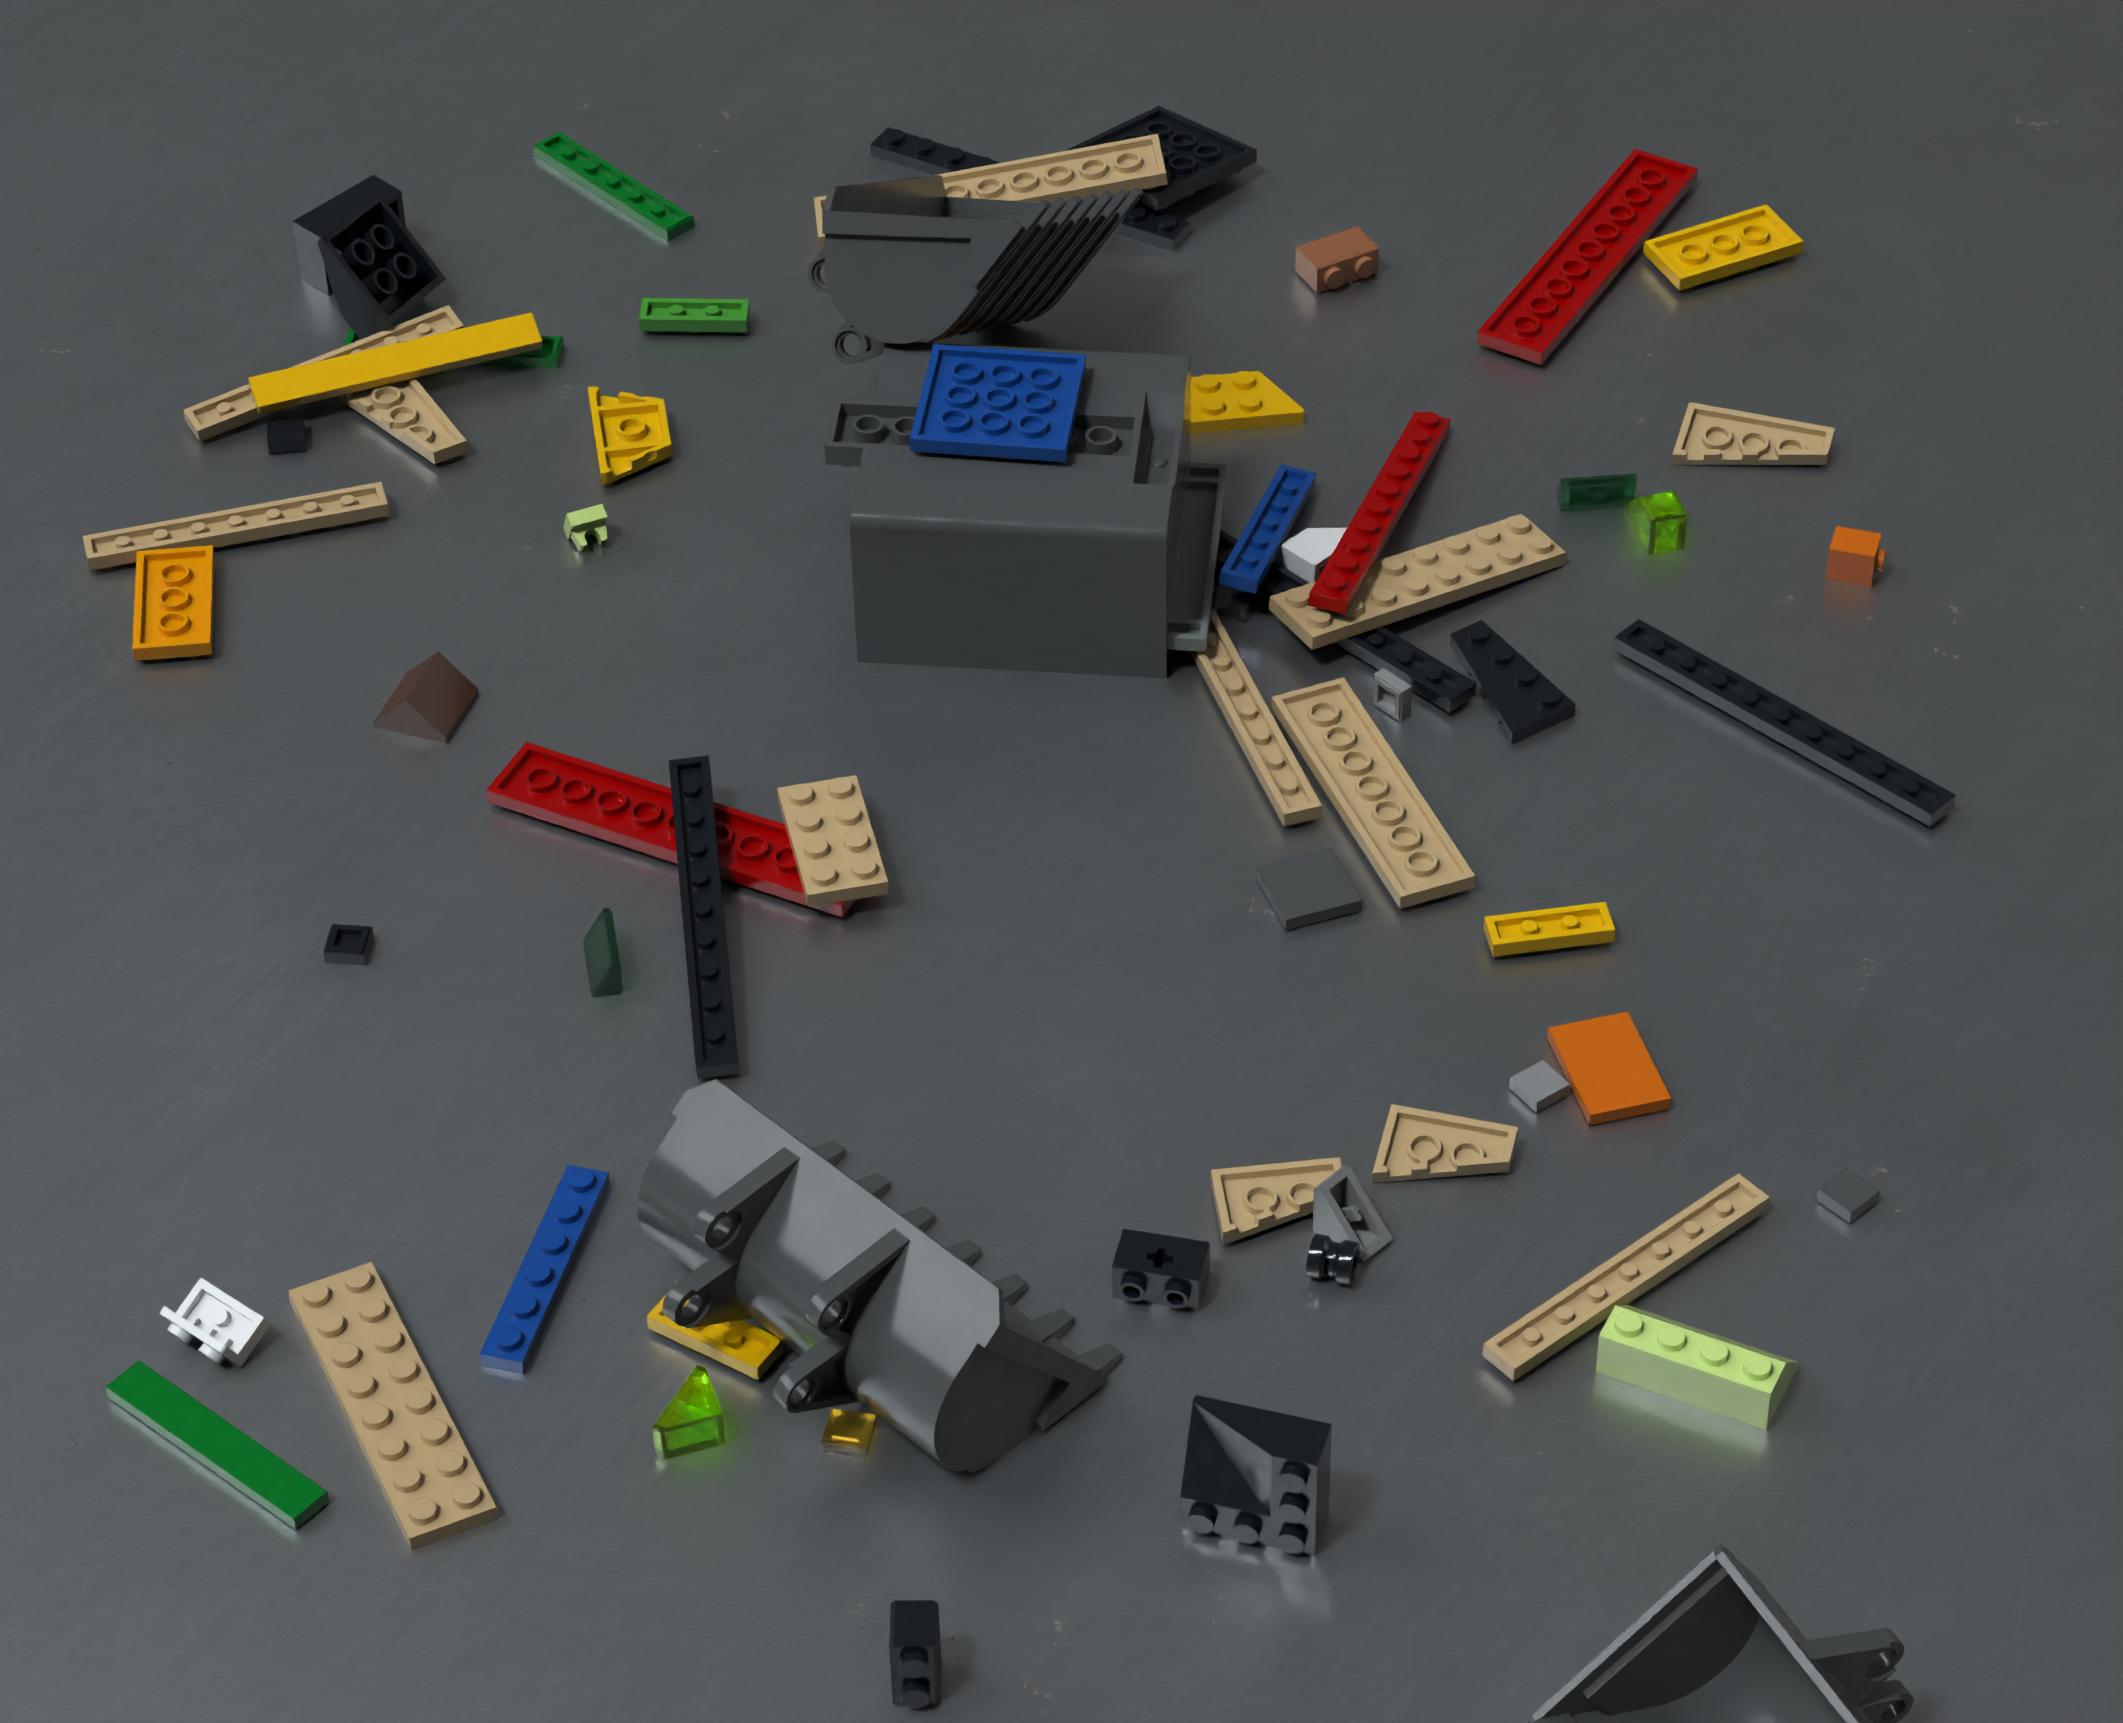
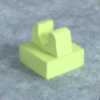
(584, 523)

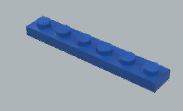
(1267, 529)
(544, 1270)

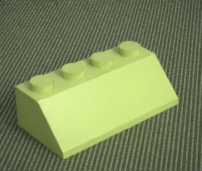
(1693, 1365)

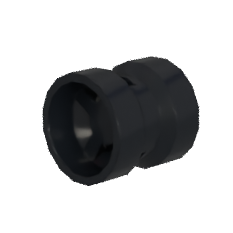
(1332, 1259)

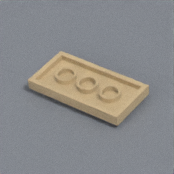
(832, 841)

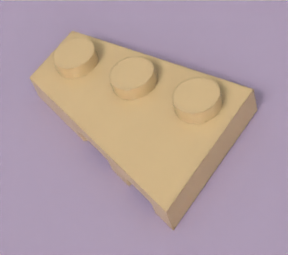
(1441, 1145)
(1266, 1194)

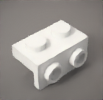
(218, 1322)

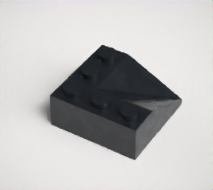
(376, 267)
(1256, 1476)

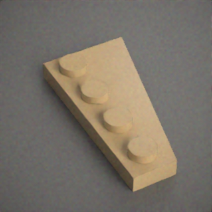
(411, 417)
(1743, 438)

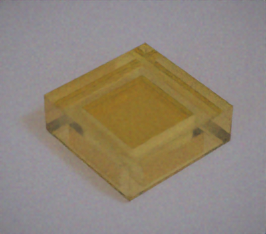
(848, 1434)

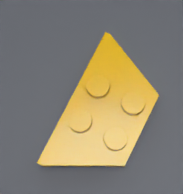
(1240, 403)
(628, 433)

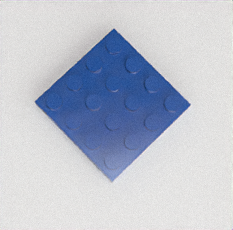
(998, 403)

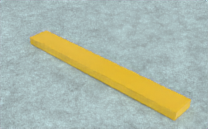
(395, 363)

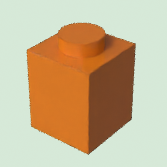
(1855, 556)

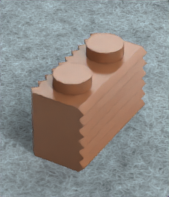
(1337, 259)

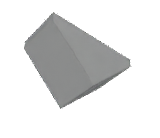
(1348, 1214)

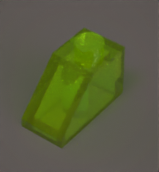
(1658, 521)

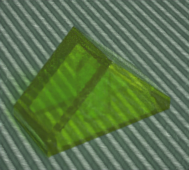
(690, 1420)

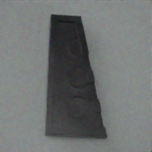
(1513, 686)

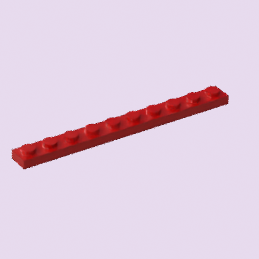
(1379, 513)

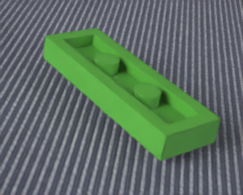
(694, 315)

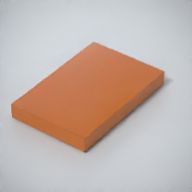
(1608, 1068)

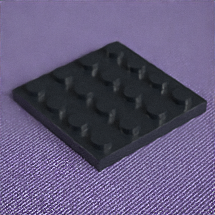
(1191, 153)

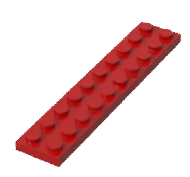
(1587, 257)
(641, 818)

